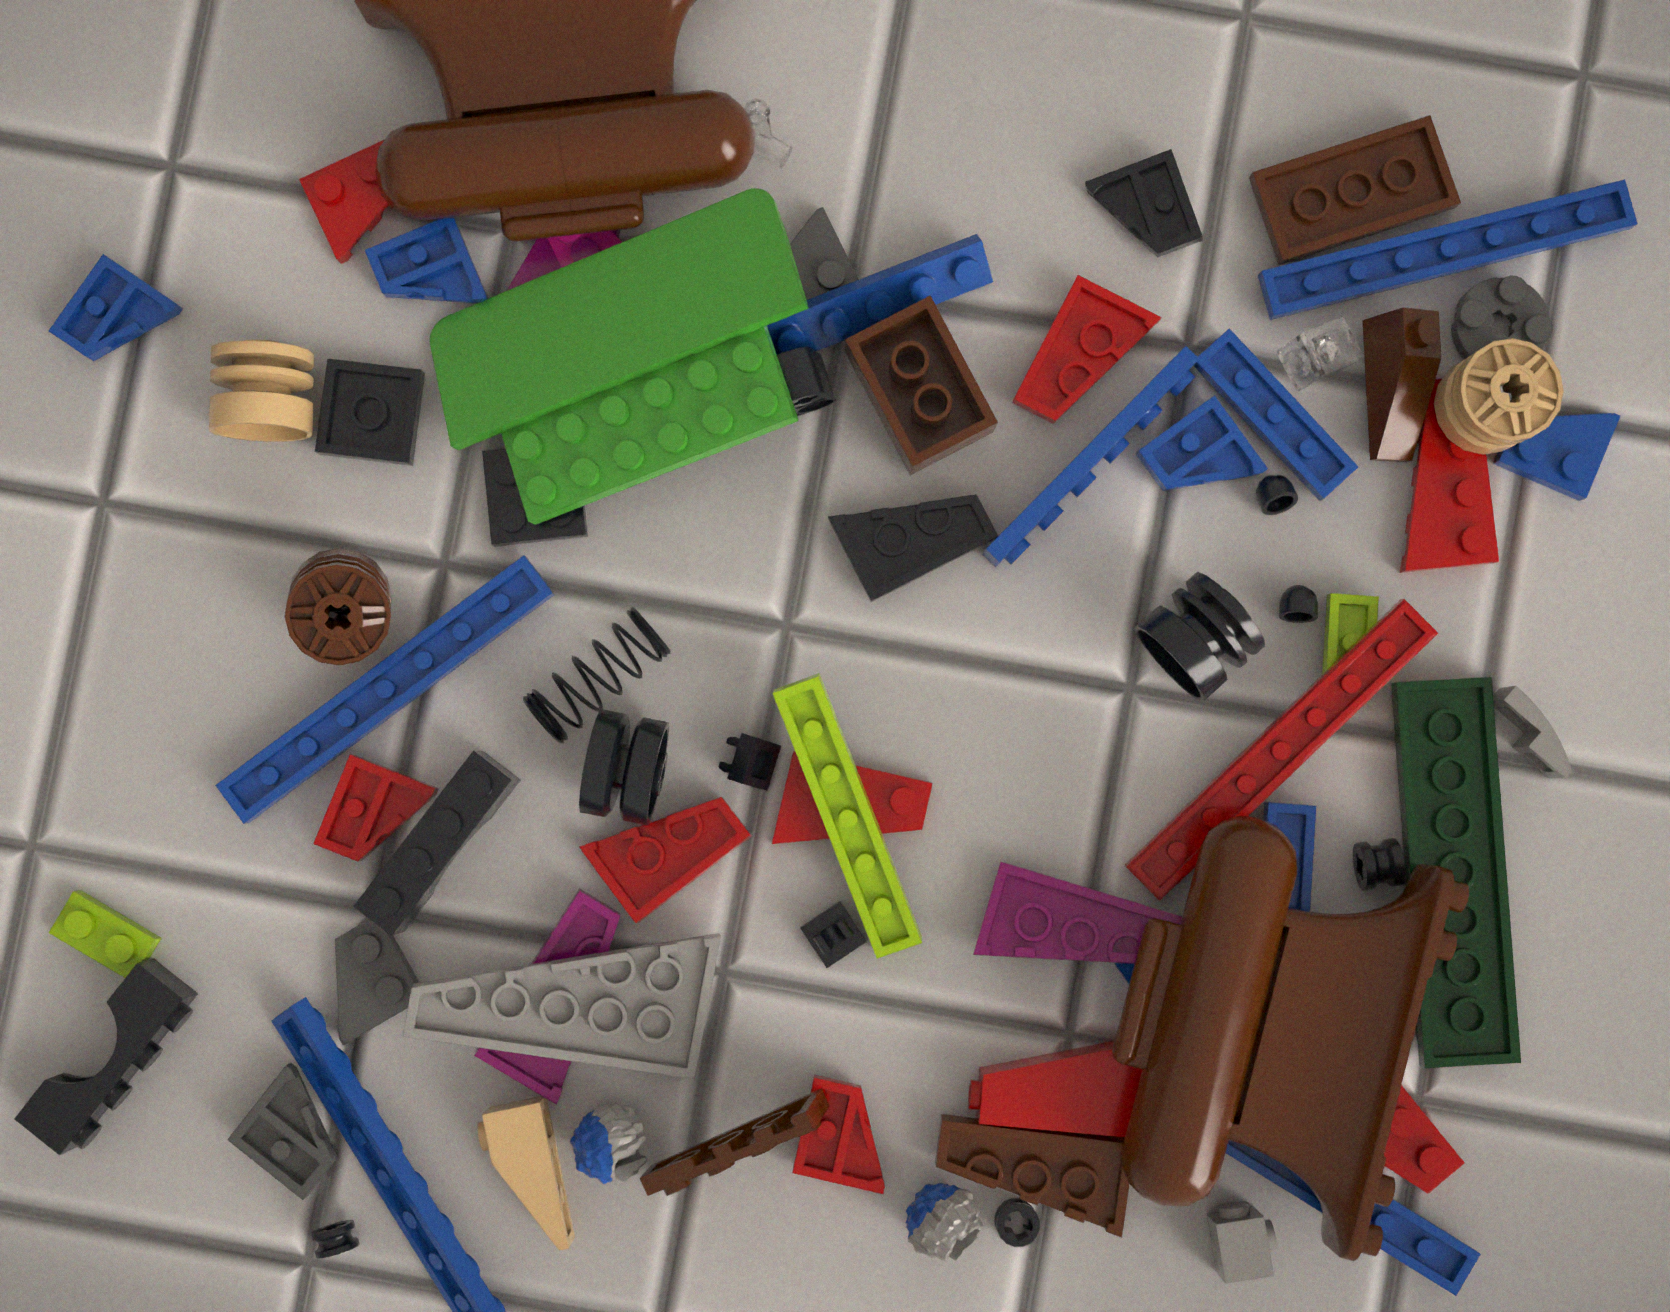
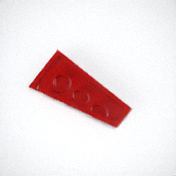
(1450, 504)

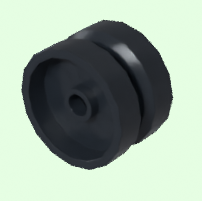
(618, 766)

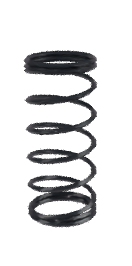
(536, 701)

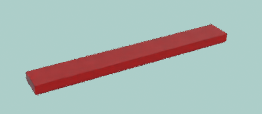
(1284, 745)

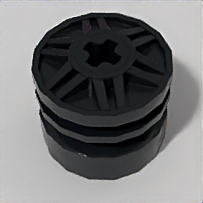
(1209, 628)

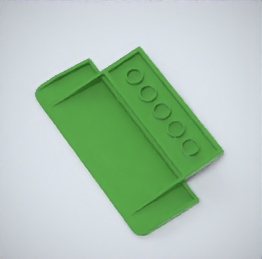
(628, 356)

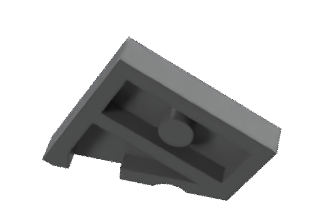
(371, 979)

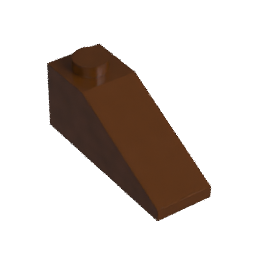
(1400, 374)

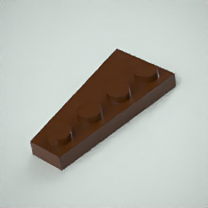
(737, 1143)
(1046, 1167)

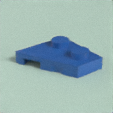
(427, 265)
(111, 311)
(1201, 450)
(1563, 454)

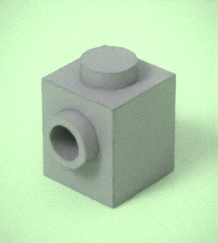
(1241, 1242)

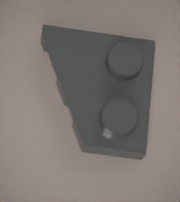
(821, 257)
(287, 1135)

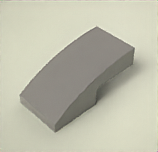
(1539, 742)

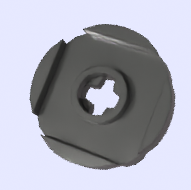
(1508, 298)

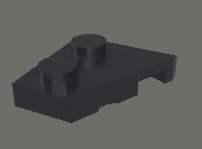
(1150, 203)

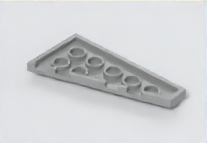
(605, 1009)

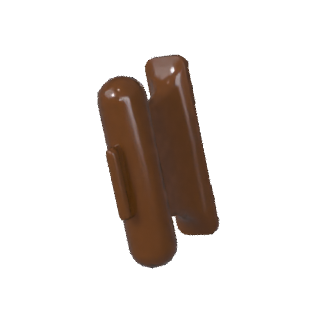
(554, 115)
(1277, 1029)

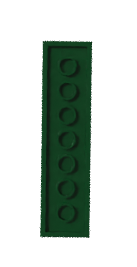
(1457, 823)

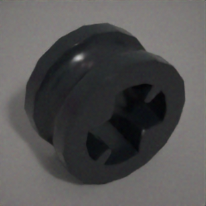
(1006, 1233)
(334, 1239)

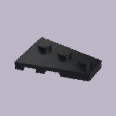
(910, 541)

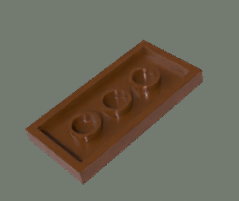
(1354, 190)

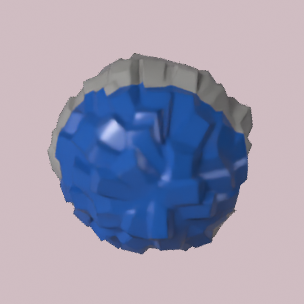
(609, 1144)
(942, 1221)

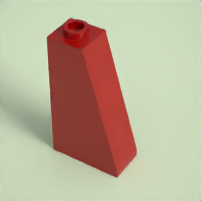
(1058, 1091)

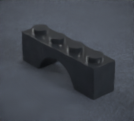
(435, 841)
(145, 1008)

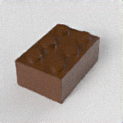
(920, 385)

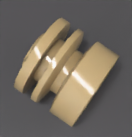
(261, 385)
(1483, 418)

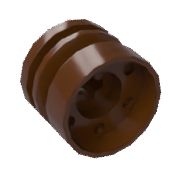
(338, 579)

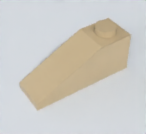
(528, 1160)

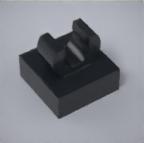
(752, 761)
(833, 934)

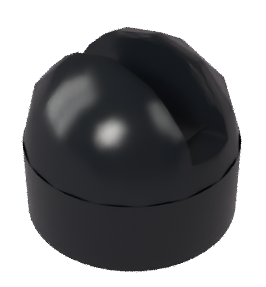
(1276, 494)
(1298, 605)

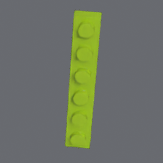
(847, 815)

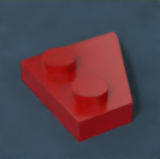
(844, 1143)

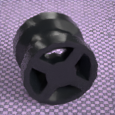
(1378, 864)

